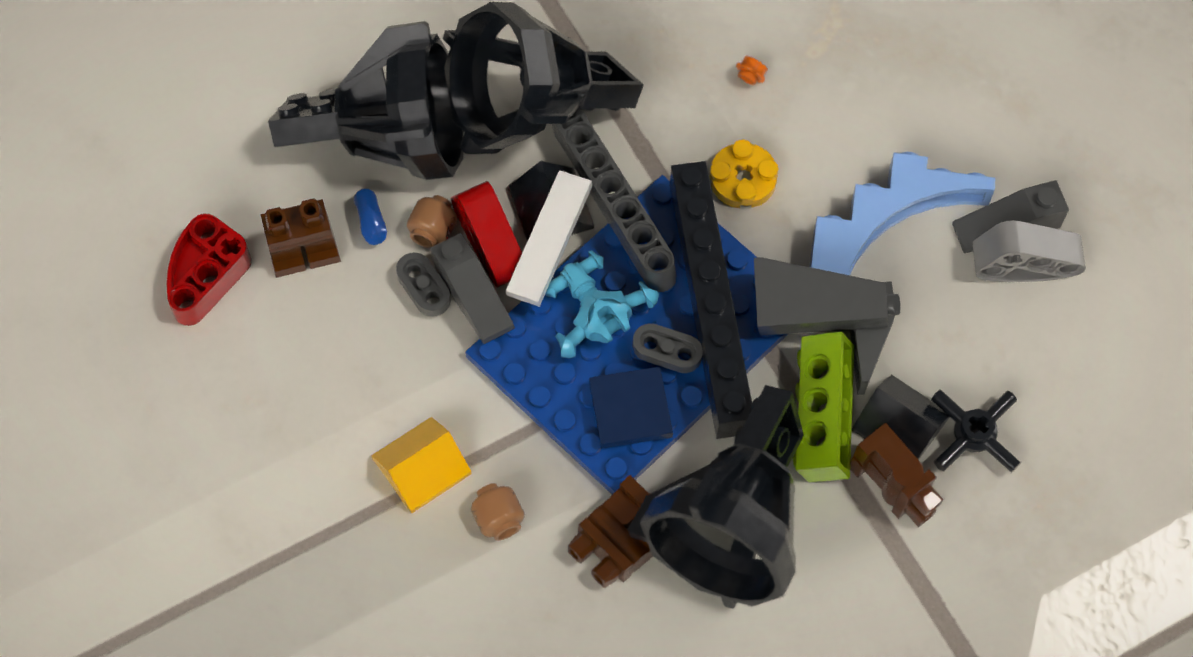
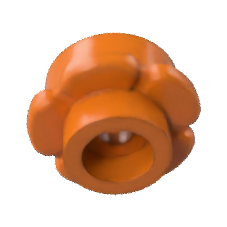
(751, 70)

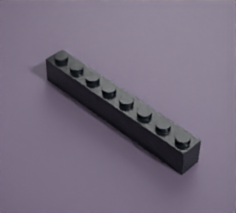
(710, 298)

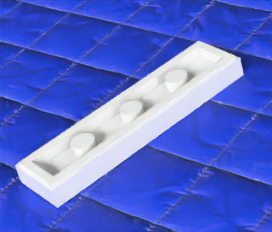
(549, 238)

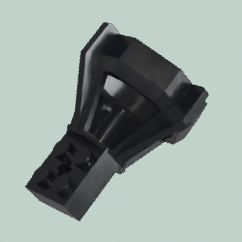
(553, 74)
(387, 120)
(742, 494)

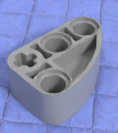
(1027, 253)

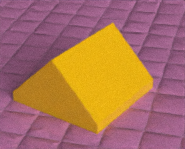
(422, 464)

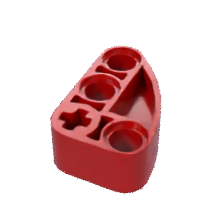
(488, 231)
(197, 258)

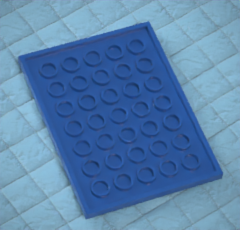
(557, 389)

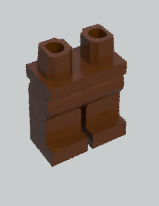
(298, 227)
(897, 475)
(608, 536)

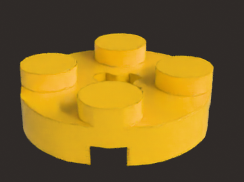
(748, 157)

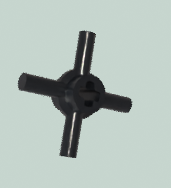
(981, 440)

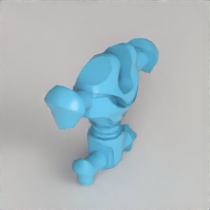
(600, 311)

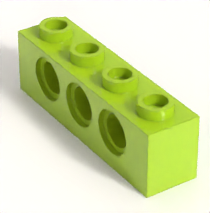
(833, 456)

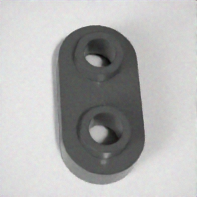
(424, 286)
(669, 346)

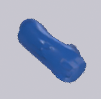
(370, 216)

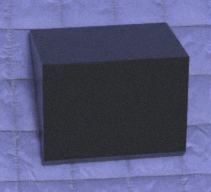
(531, 192)
(905, 411)

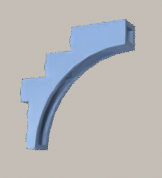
(875, 209)

